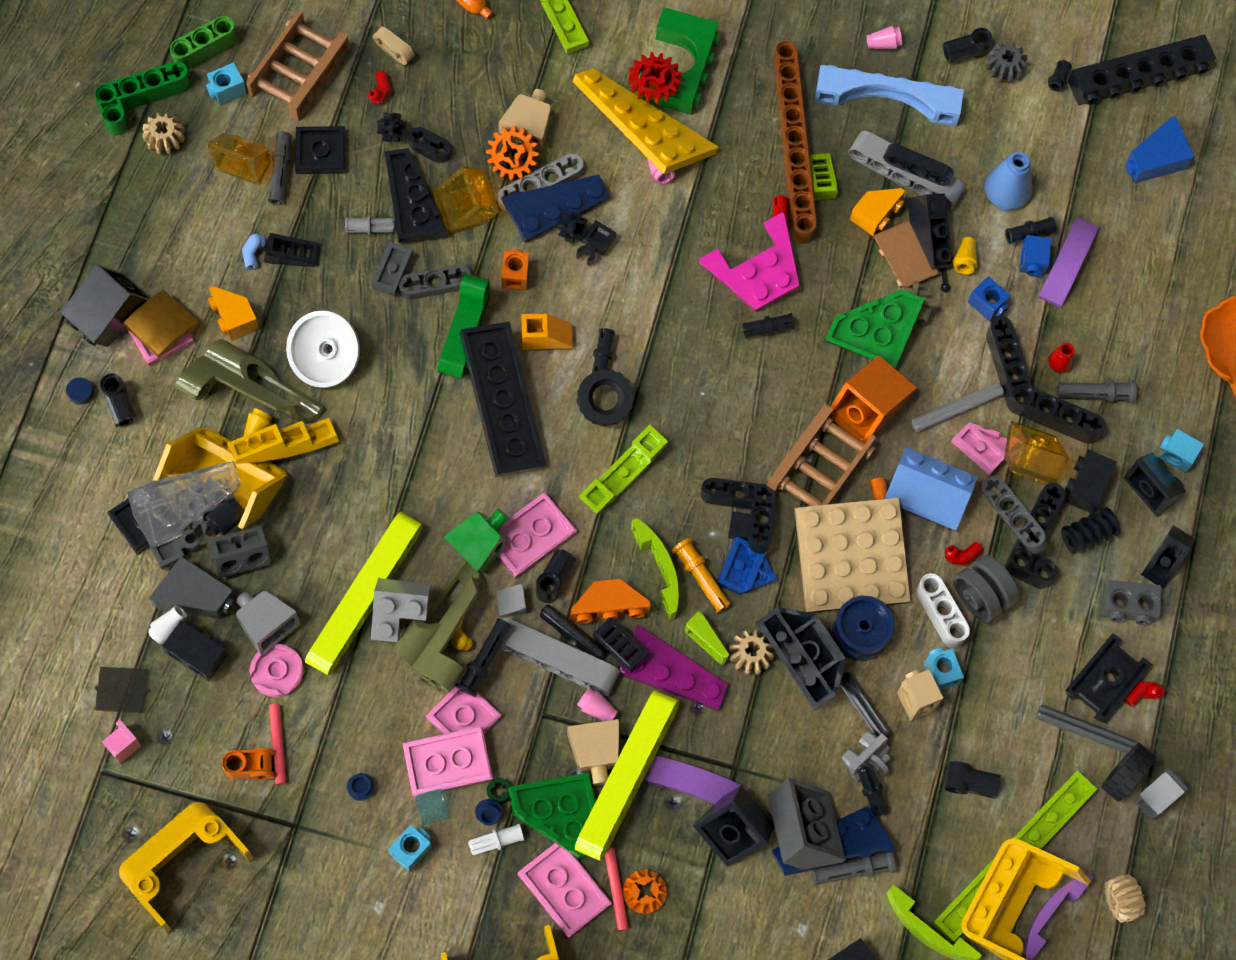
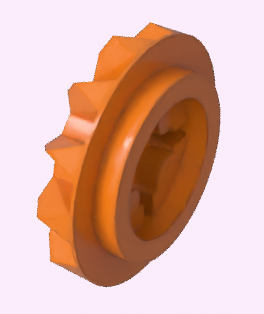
(646, 904)

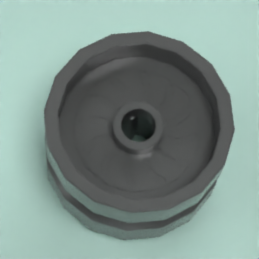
(986, 588)

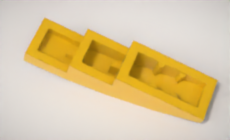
(283, 443)

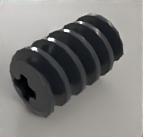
(1089, 529)

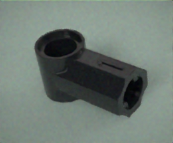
(967, 47)
(118, 401)
(555, 575)
(965, 780)

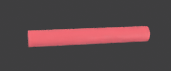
(277, 744)
(616, 890)

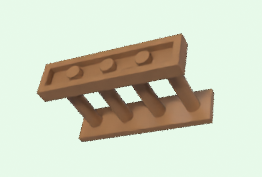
(310, 84)
(809, 441)

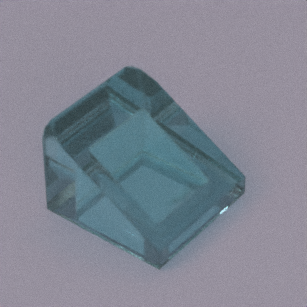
(431, 807)

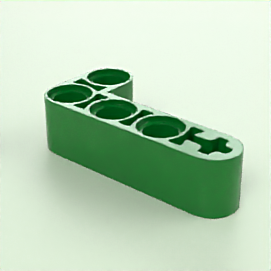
(144, 93)
(472, 304)

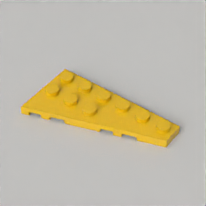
(653, 132)

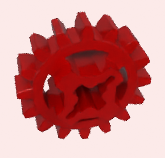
(654, 79)

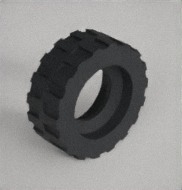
(591, 411)
(1128, 772)

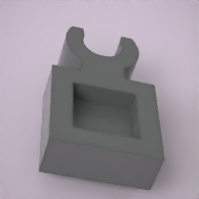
(170, 552)

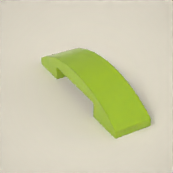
(624, 470)
(648, 539)
(901, 905)

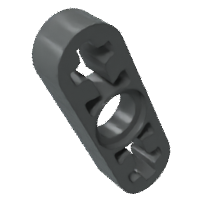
(441, 273)

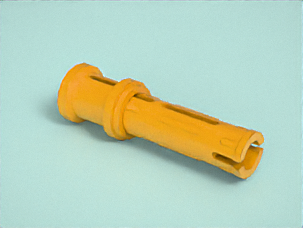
(695, 565)

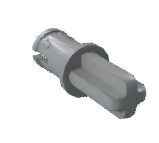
(369, 225)

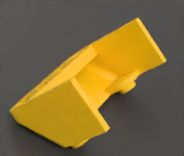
(207, 448)
(140, 868)
(1006, 891)

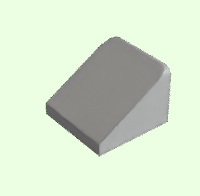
(511, 601)

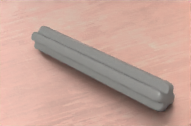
(957, 407)

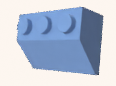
(931, 488)

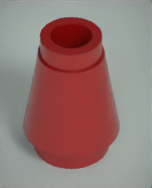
(1061, 358)

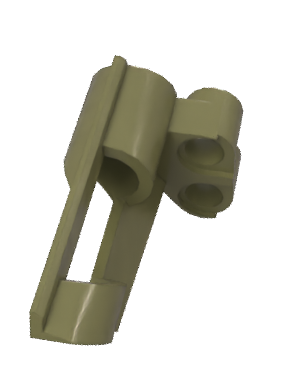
(239, 370)
(424, 642)

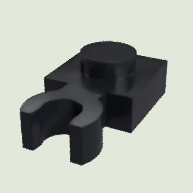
(596, 240)

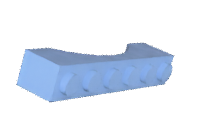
(936, 102)

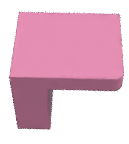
(121, 742)

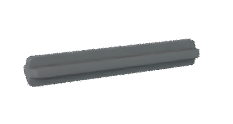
(1085, 729)

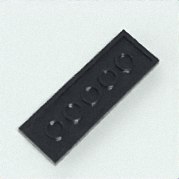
(502, 399)

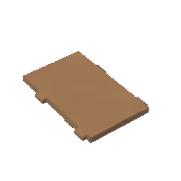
(904, 255)

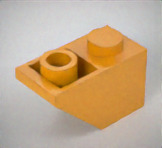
(875, 208)
(234, 312)
(545, 332)

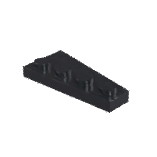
(412, 206)

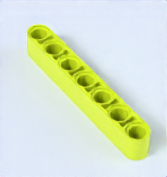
(359, 599)
(627, 775)

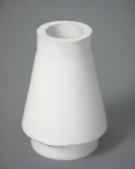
(164, 625)

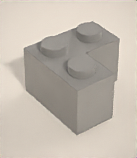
(396, 601)

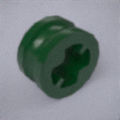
(491, 787)

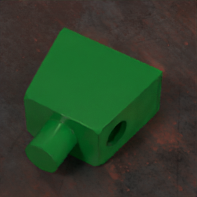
(480, 539)

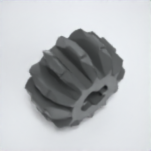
(1006, 62)

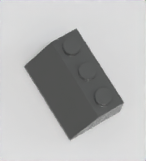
(805, 825)

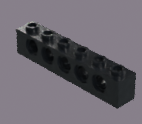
(1129, 67)

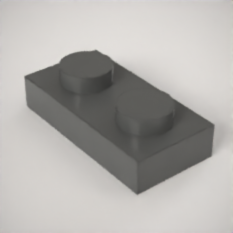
(392, 268)

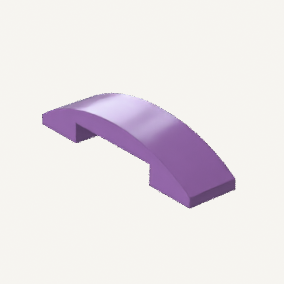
(1068, 262)
(688, 780)
(1032, 940)

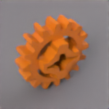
(508, 143)

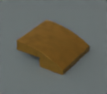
(160, 323)

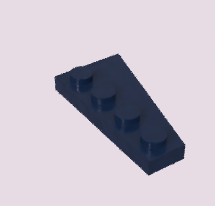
(544, 207)
(859, 835)

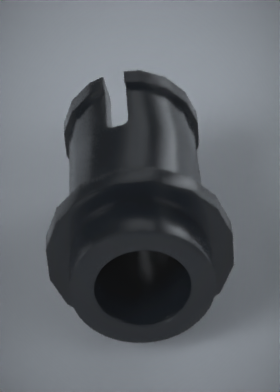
(1058, 80)

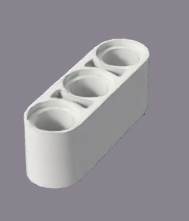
(942, 598)

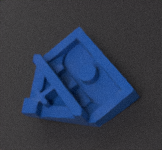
(744, 569)

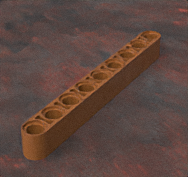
(794, 151)

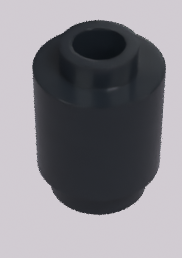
(225, 517)

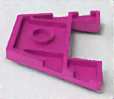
(764, 276)

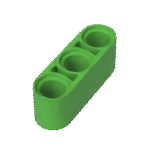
(207, 33)

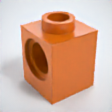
(515, 279)

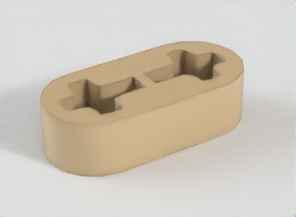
(393, 45)

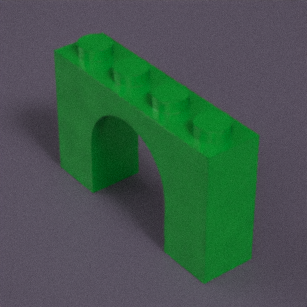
(697, 37)

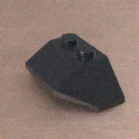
(806, 652)

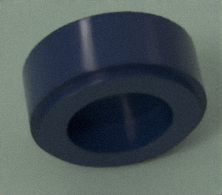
(79, 391)

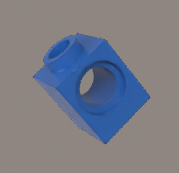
(1035, 255)
(989, 289)

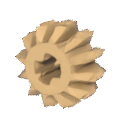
(172, 131)
(753, 642)
(1124, 898)

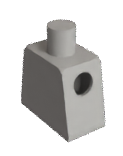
(265, 619)

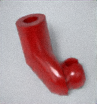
(383, 90)
(963, 557)
(1144, 690)

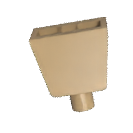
(529, 114)
(595, 748)

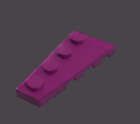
(674, 672)

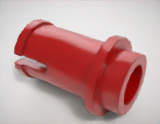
(780, 205)

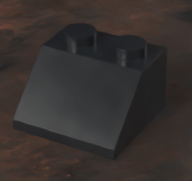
(1154, 483)
(735, 826)

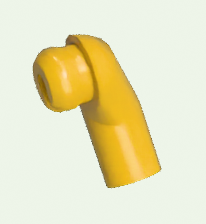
(460, 640)

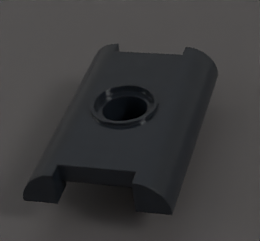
(1096, 690)

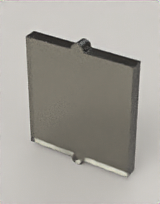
(121, 690)

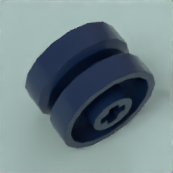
(861, 614)

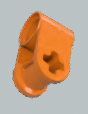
(251, 764)

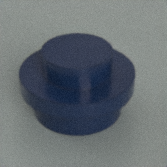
(360, 787)
(488, 811)

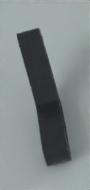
(1034, 397)

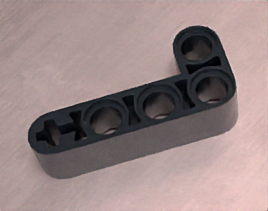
(1035, 561)

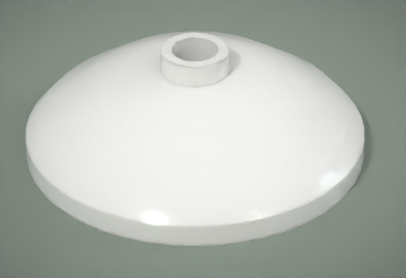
(309, 353)

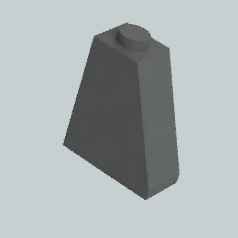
(193, 591)

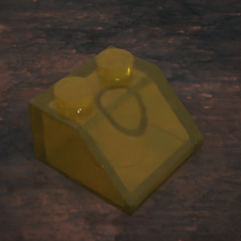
(239, 157)
(465, 200)
(1034, 453)

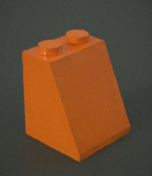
(871, 399)

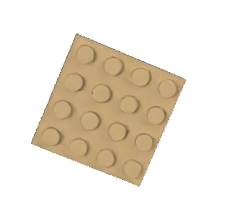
(852, 553)

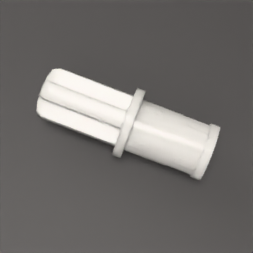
(495, 840)

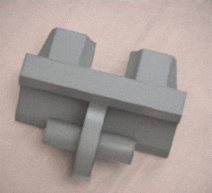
(874, 753)

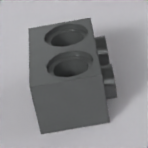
(240, 551)
(1130, 594)

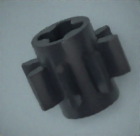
(391, 127)
(572, 227)

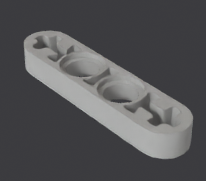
(537, 177)

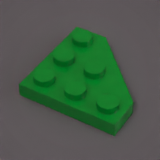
(878, 326)
(555, 808)

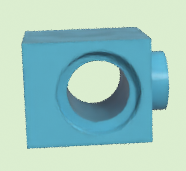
(229, 75)
(1180, 450)
(947, 657)
(407, 859)

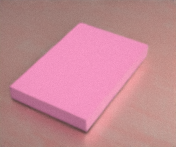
(534, 534)
(448, 761)
(564, 889)

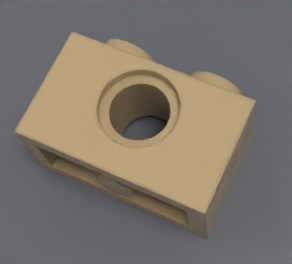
(919, 694)

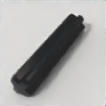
(571, 632)
(864, 706)

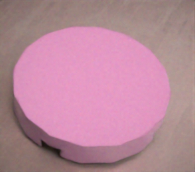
(277, 671)

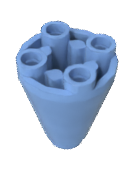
(1010, 182)

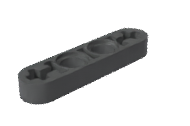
(1012, 515)

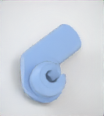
(253, 243)

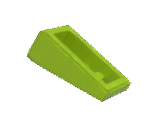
(823, 192)
(702, 633)

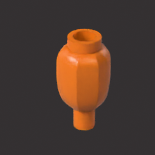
(476, 7)

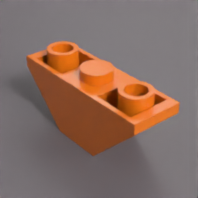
(607, 600)

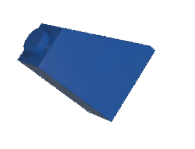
(1160, 153)

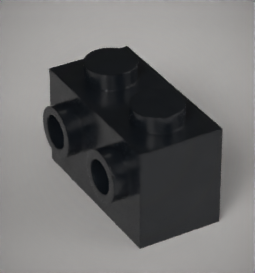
(1090, 481)
(195, 650)

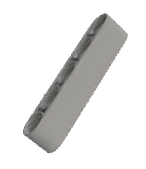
(869, 151)
(559, 658)

